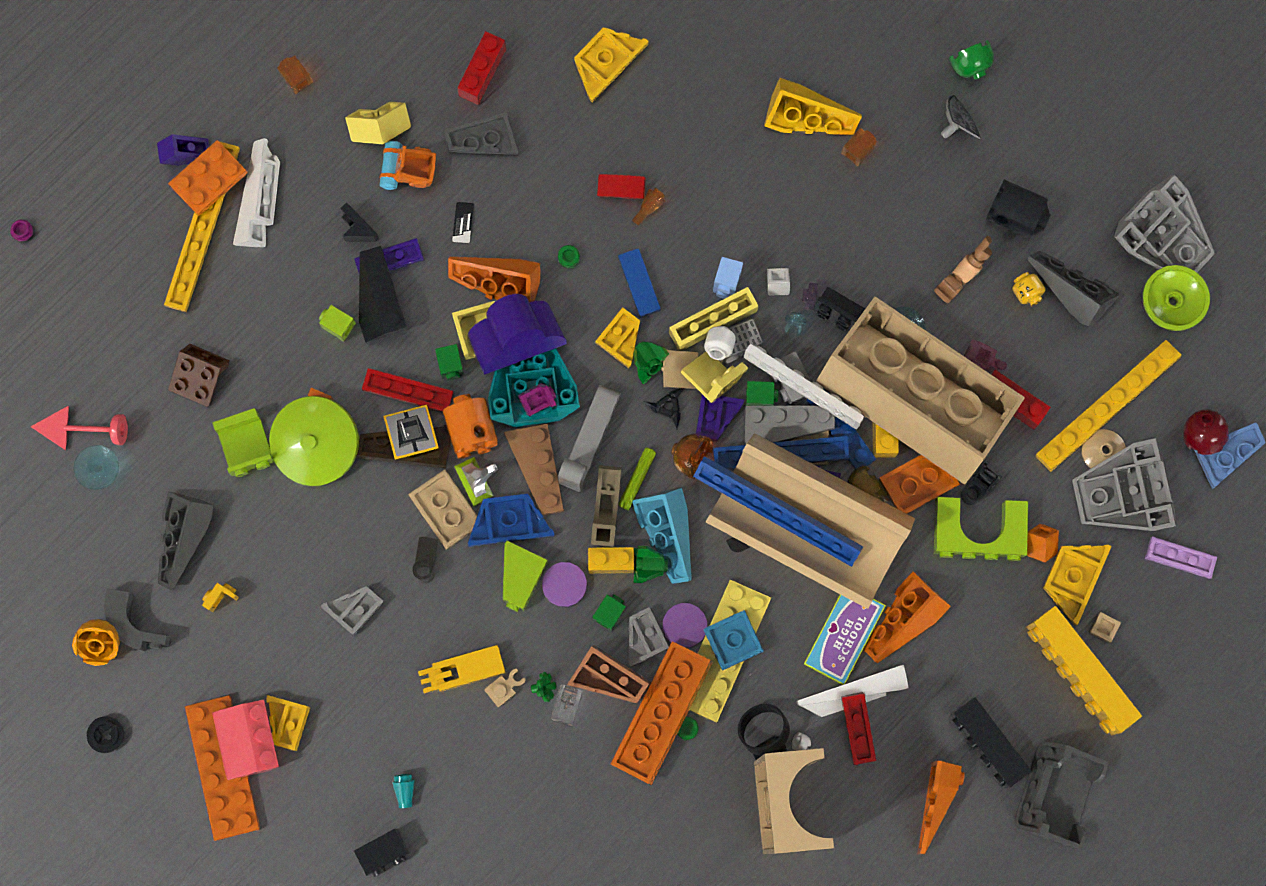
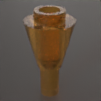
(651, 202)

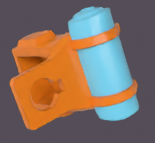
(406, 166)

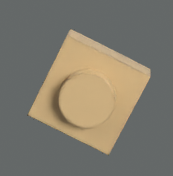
(1105, 627)

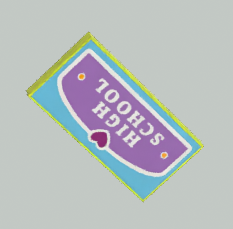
(843, 638)

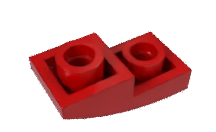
(621, 186)

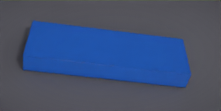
(639, 282)

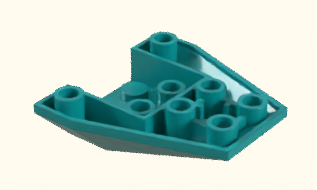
(519, 377)

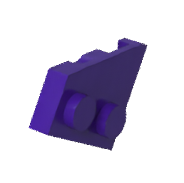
(717, 416)

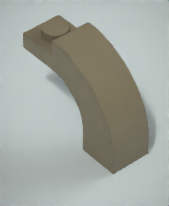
(606, 506)

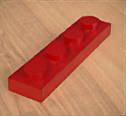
(407, 390)

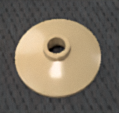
(1092, 448)

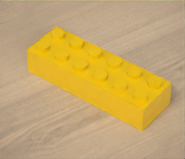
(1083, 671)

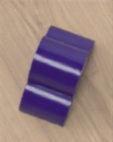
(514, 332)

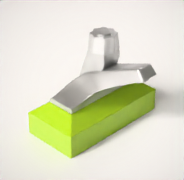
(475, 479)

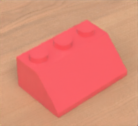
(245, 740)

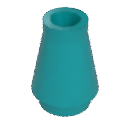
(403, 787)

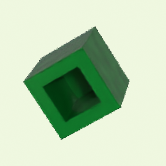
(449, 362)
(761, 393)
(609, 611)

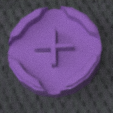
(564, 584)
(684, 625)

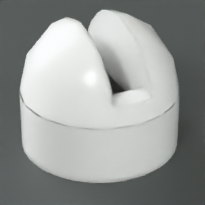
(801, 742)

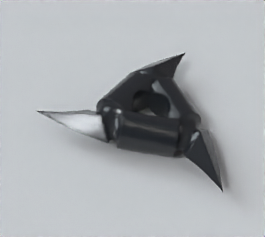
(672, 398)

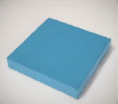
(733, 640)

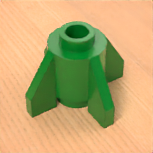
(649, 359)
(648, 564)

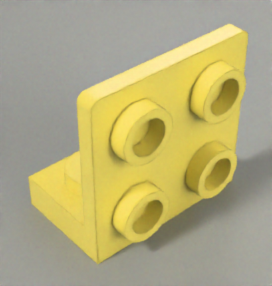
(712, 376)

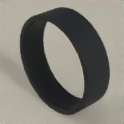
(750, 714)

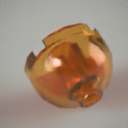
(689, 453)

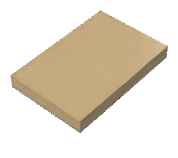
(444, 509)

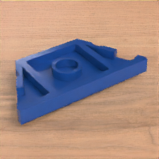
(508, 520)

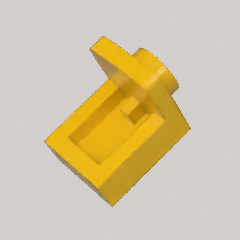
(213, 597)

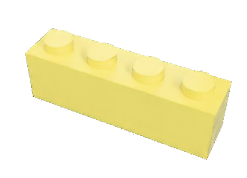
(719, 314)

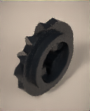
(94, 736)

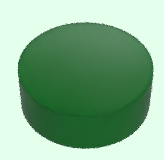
(568, 256)
(688, 729)

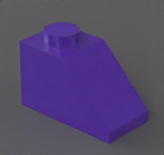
(181, 149)

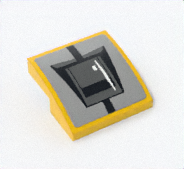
(410, 432)

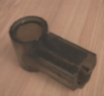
(426, 557)

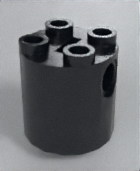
(1019, 210)

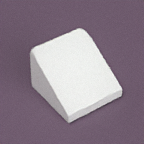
(778, 281)

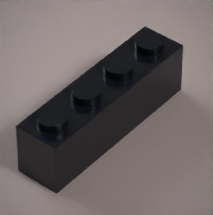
(990, 743)

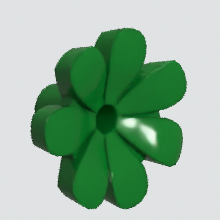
(544, 687)

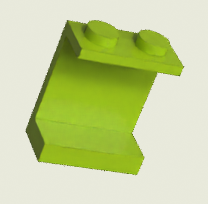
(244, 442)

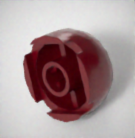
(1206, 432)

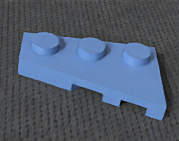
(1239, 448)

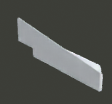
(258, 197)
(872, 686)

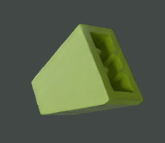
(521, 575)

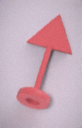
(56, 428)

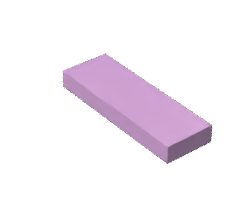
(1181, 557)

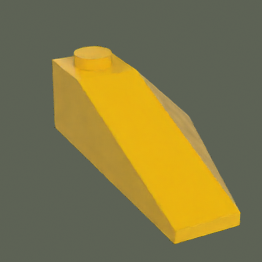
(802, 109)

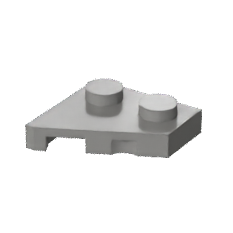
(354, 608)
(644, 637)

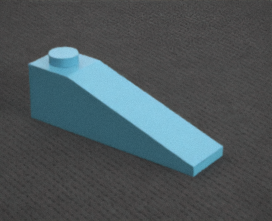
(667, 524)

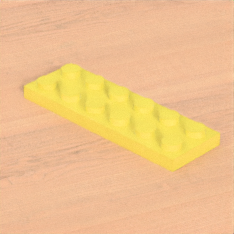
(718, 683)

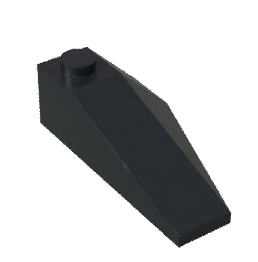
(378, 302)

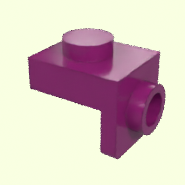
(537, 399)

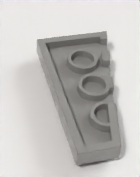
(786, 422)

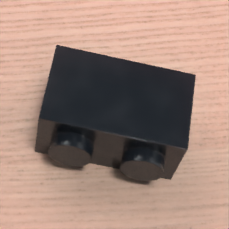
(382, 852)

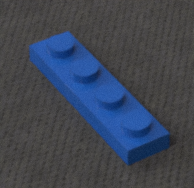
(858, 450)

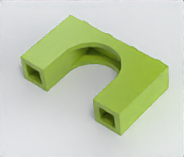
(951, 540)

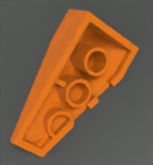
(496, 276)
(941, 790)

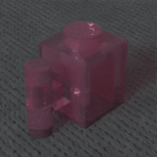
(983, 356)

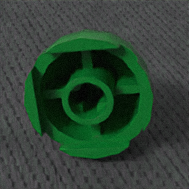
(973, 60)

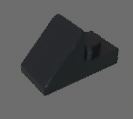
(360, 230)

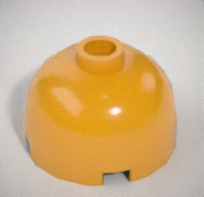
(96, 642)

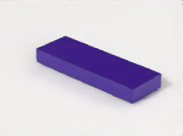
(400, 255)

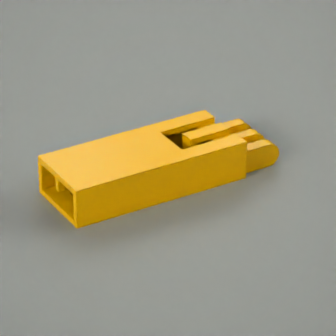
(470, 668)

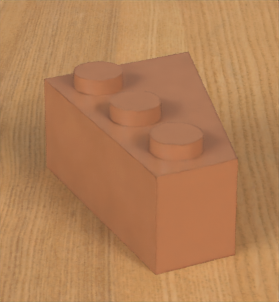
(608, 676)

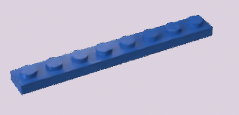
(778, 511)

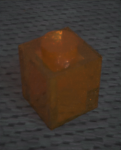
(294, 74)
(859, 146)

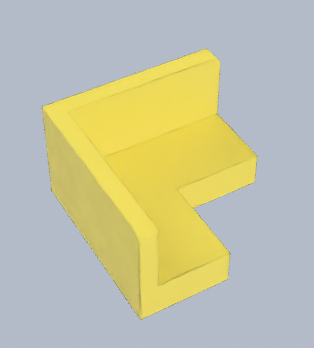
(378, 125)
(465, 320)

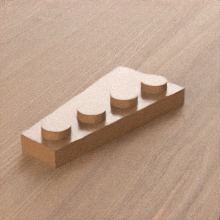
(536, 460)

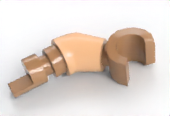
(964, 272)

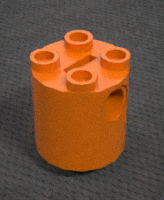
(470, 426)

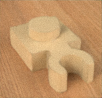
(501, 689)

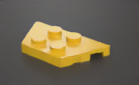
(605, 59)
(1074, 577)

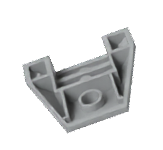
(1165, 228)
(1127, 490)

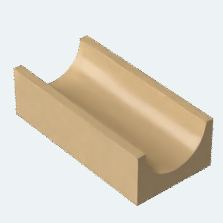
(920, 390)
(825, 498)
(777, 824)

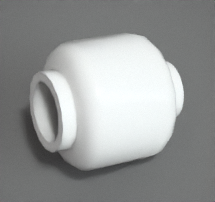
(719, 342)

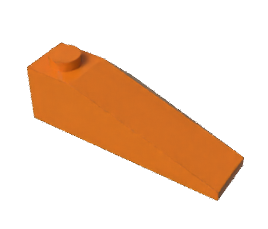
(911, 614)

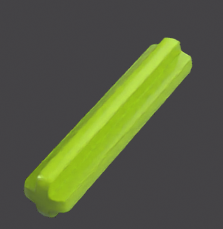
(637, 478)

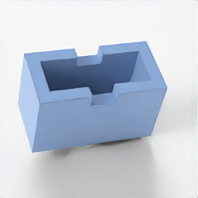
(727, 277)

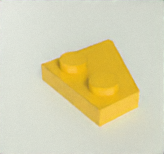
(620, 337)
(287, 722)

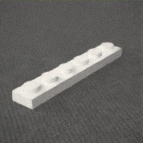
(810, 390)

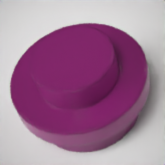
(21, 230)

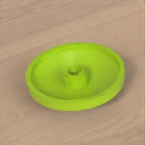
(314, 440)

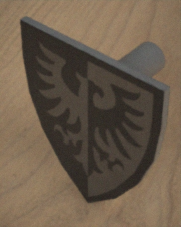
(958, 118)

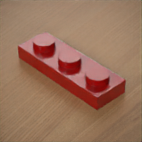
(858, 728)

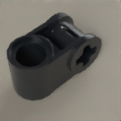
(982, 482)

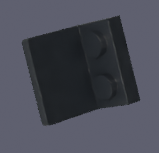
(838, 309)

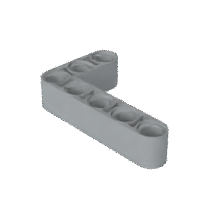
(577, 467)

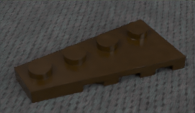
(378, 447)

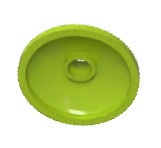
(1185, 288)

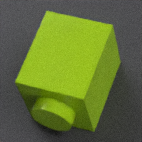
(336, 322)

